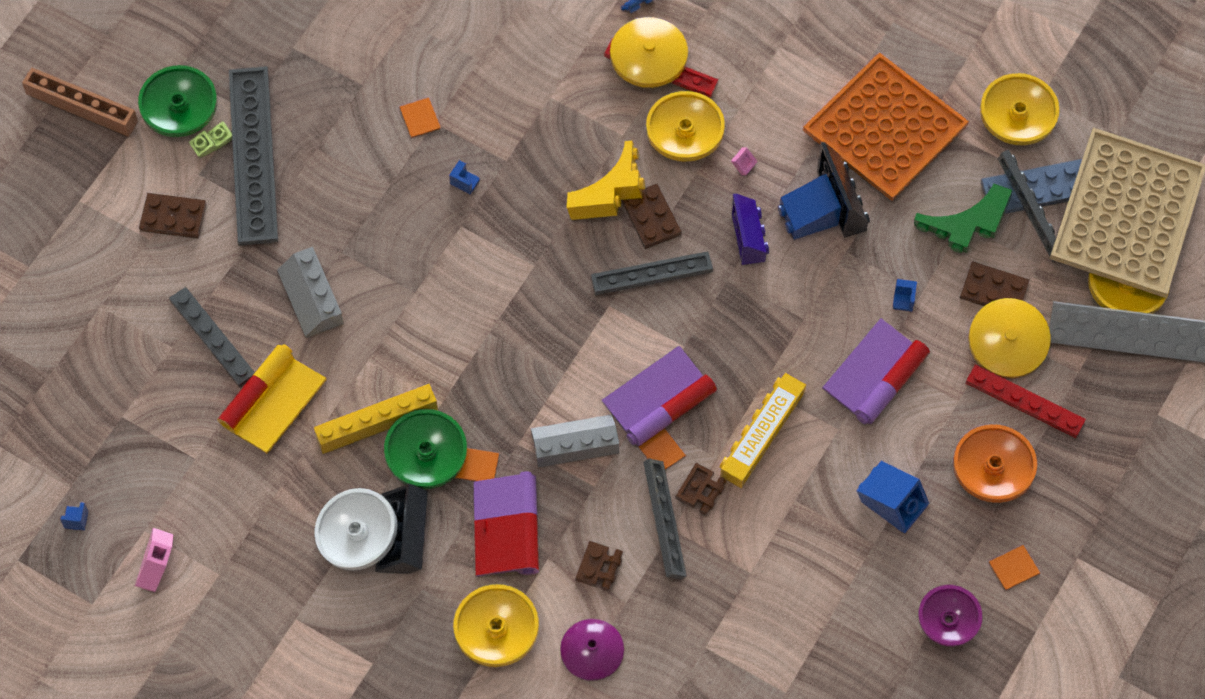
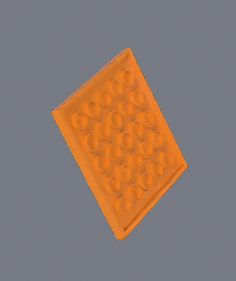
(886, 126)

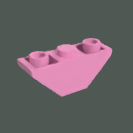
(154, 560)

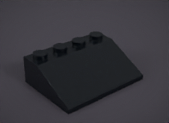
(852, 217)

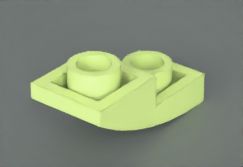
(211, 141)

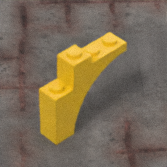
(606, 194)

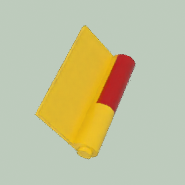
(271, 399)

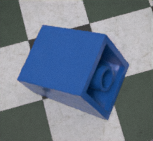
(810, 208)
(893, 495)

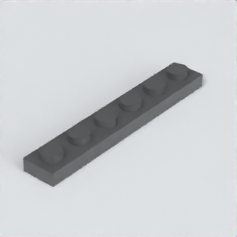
(1027, 198)
(651, 273)
(212, 336)
(664, 519)

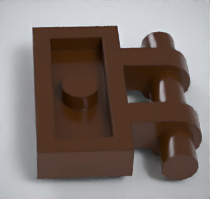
(695, 485)
(593, 562)

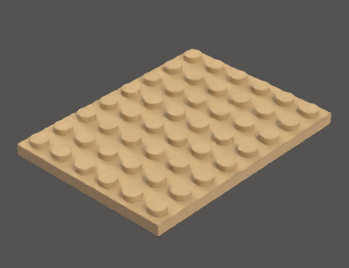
(1128, 212)

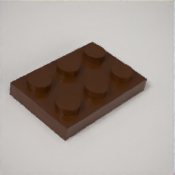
(172, 215)
(652, 217)
(991, 284)

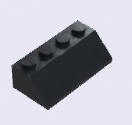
(407, 550)

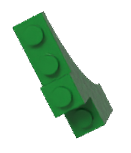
(961, 227)

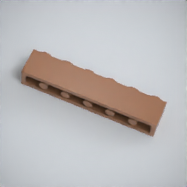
(80, 102)

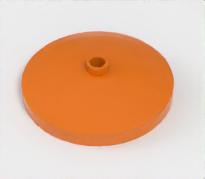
(995, 463)

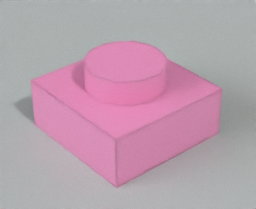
(744, 161)

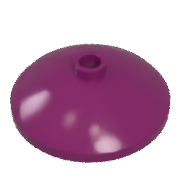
(951, 603)
(594, 662)

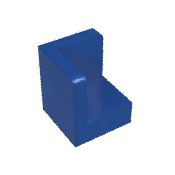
(462, 178)
(904, 295)
(75, 517)

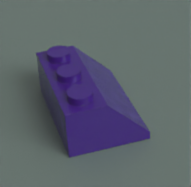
(749, 230)

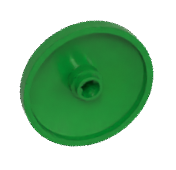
(177, 101)
(425, 448)

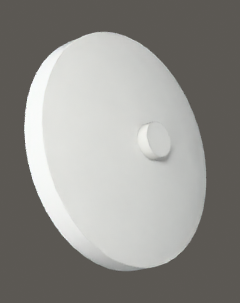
(355, 529)

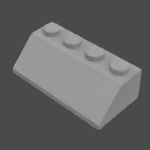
(310, 293)
(575, 440)

